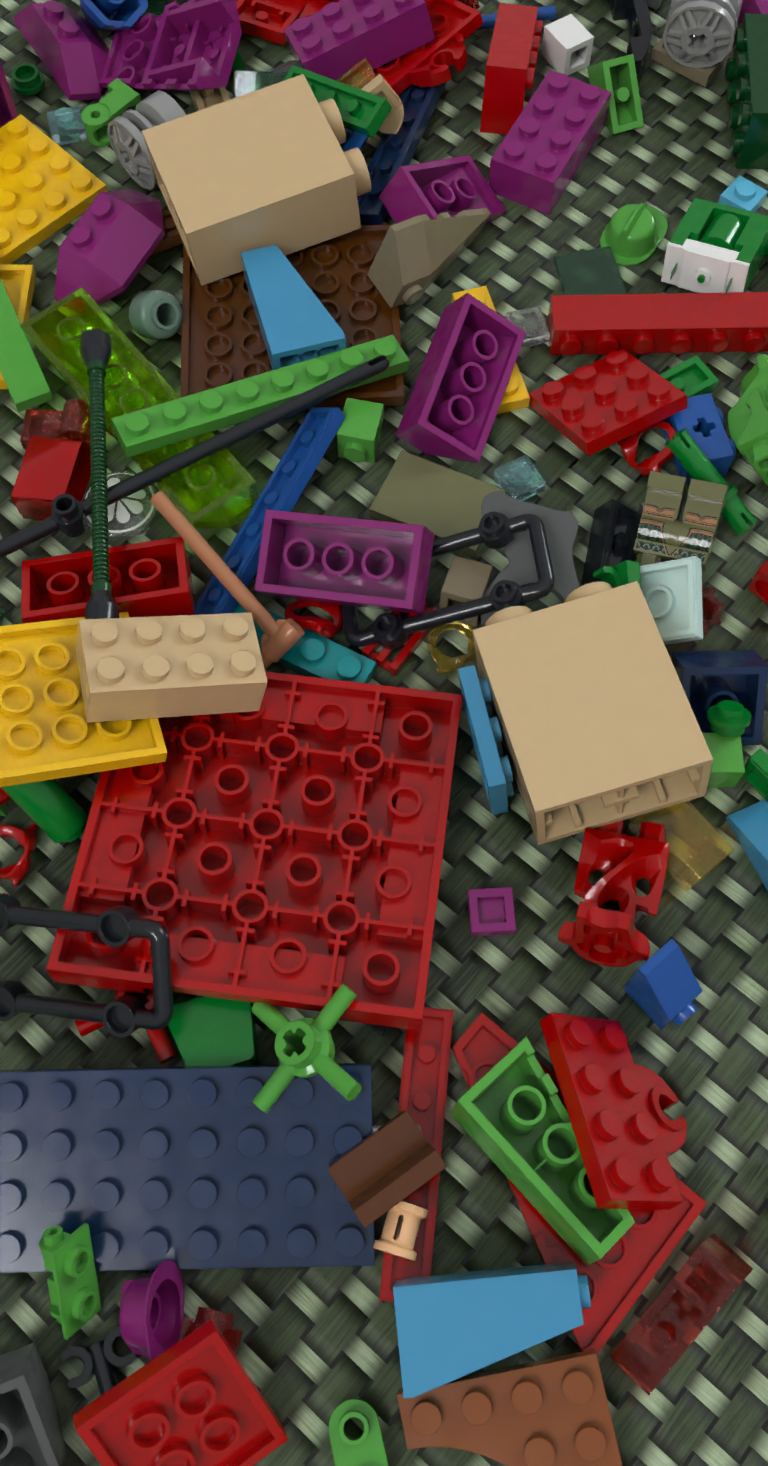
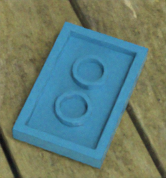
(486, 739)

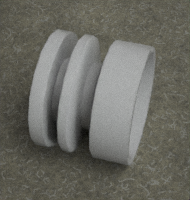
(701, 31)
(127, 136)

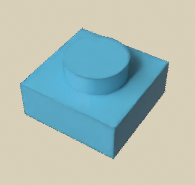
(743, 195)

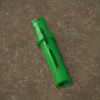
(701, 468)

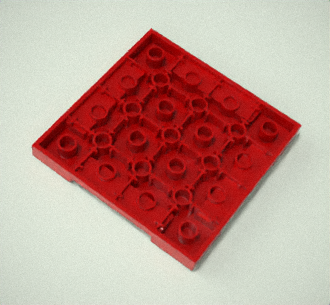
(277, 851)

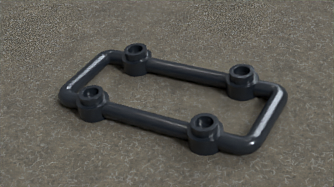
(495, 532)
(115, 929)

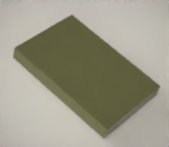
(431, 497)

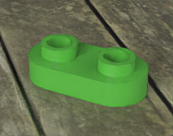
(360, 1451)

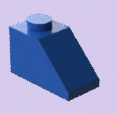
(665, 986)

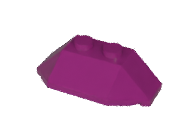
(66, 47)
(109, 244)

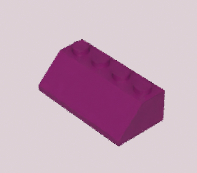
(461, 381)

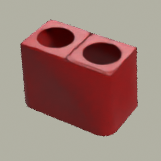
(49, 470)

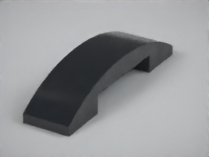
(639, 29)

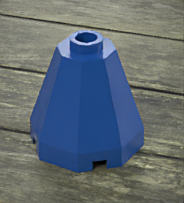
(113, 13)

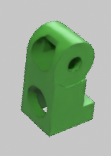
(114, 104)

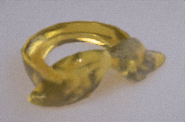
(444, 662)

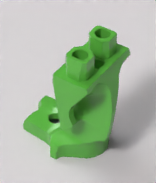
(750, 418)

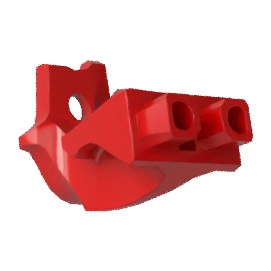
(607, 935)

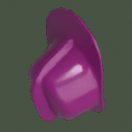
(152, 1311)

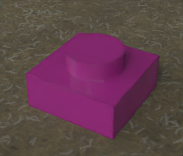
(491, 912)

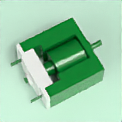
(715, 248)

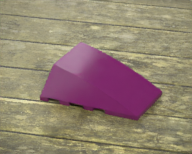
(177, 51)

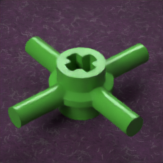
(315, 1058)

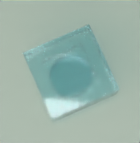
(66, 125)
(519, 478)

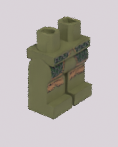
(660, 531)

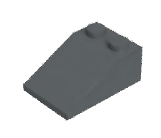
(28, 1412)

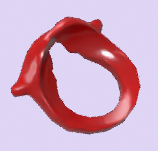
(653, 463)
(317, 624)
(26, 838)

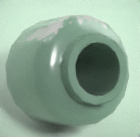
(155, 314)

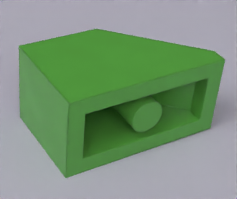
(620, 79)

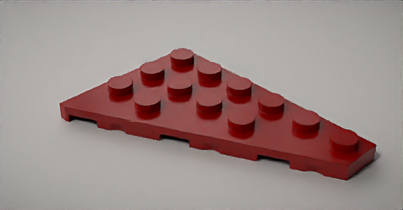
(633, 1260)

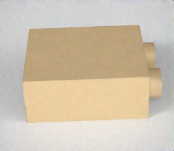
(257, 176)
(591, 710)

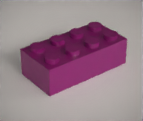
(356, 29)
(549, 141)
(345, 561)

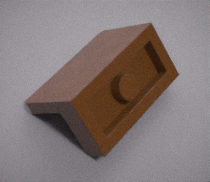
(385, 1168)

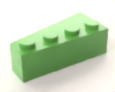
(531, 1140)

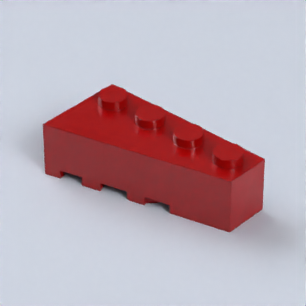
(510, 66)

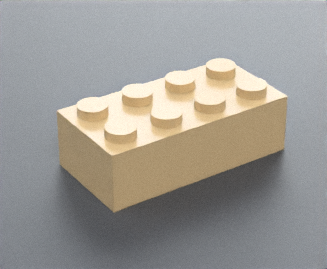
(169, 666)

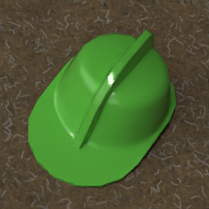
(634, 233)

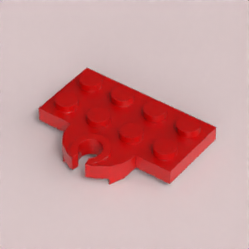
(429, 63)
(616, 1113)

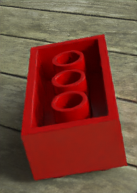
(144, 578)

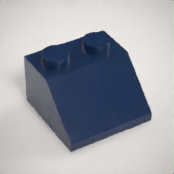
(724, 676)

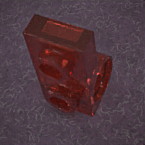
(69, 424)

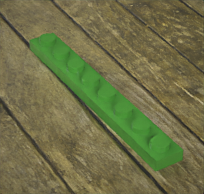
(247, 397)

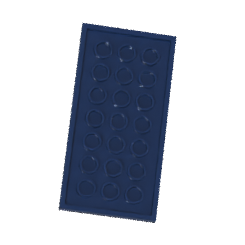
(180, 1167)

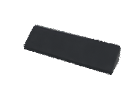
(610, 538)

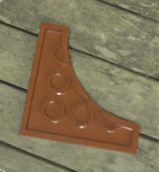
(520, 1414)

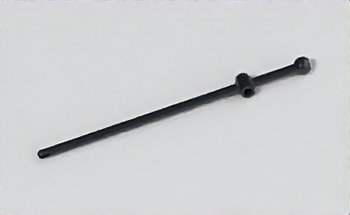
(71, 515)

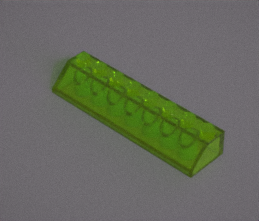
(208, 493)

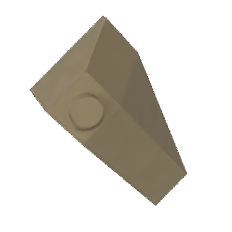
(420, 251)

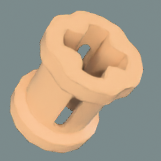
(401, 1230)

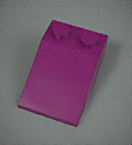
(438, 188)

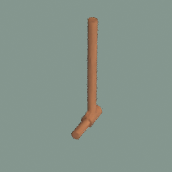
(278, 635)

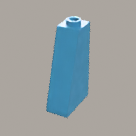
(287, 310)
(480, 1317)

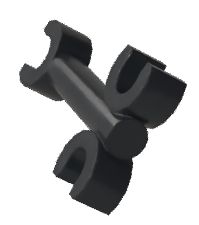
(99, 1361)

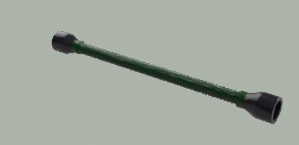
(96, 354)

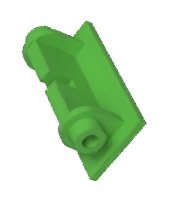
(74, 1277)

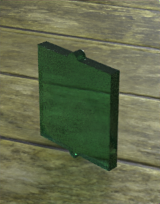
(589, 272)

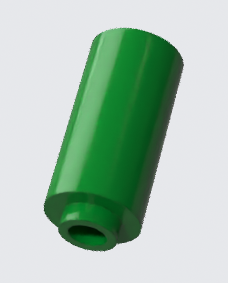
(50, 809)

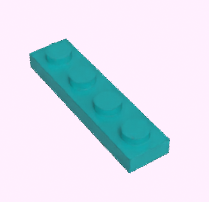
(322, 657)

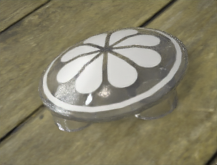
(131, 514)

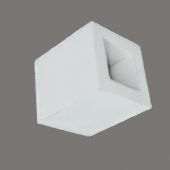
(567, 45)

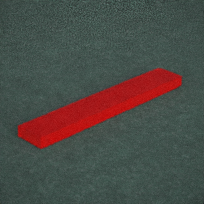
(424, 1098)

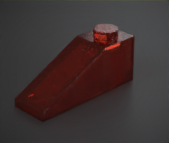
(681, 1312)

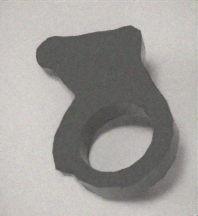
(560, 532)

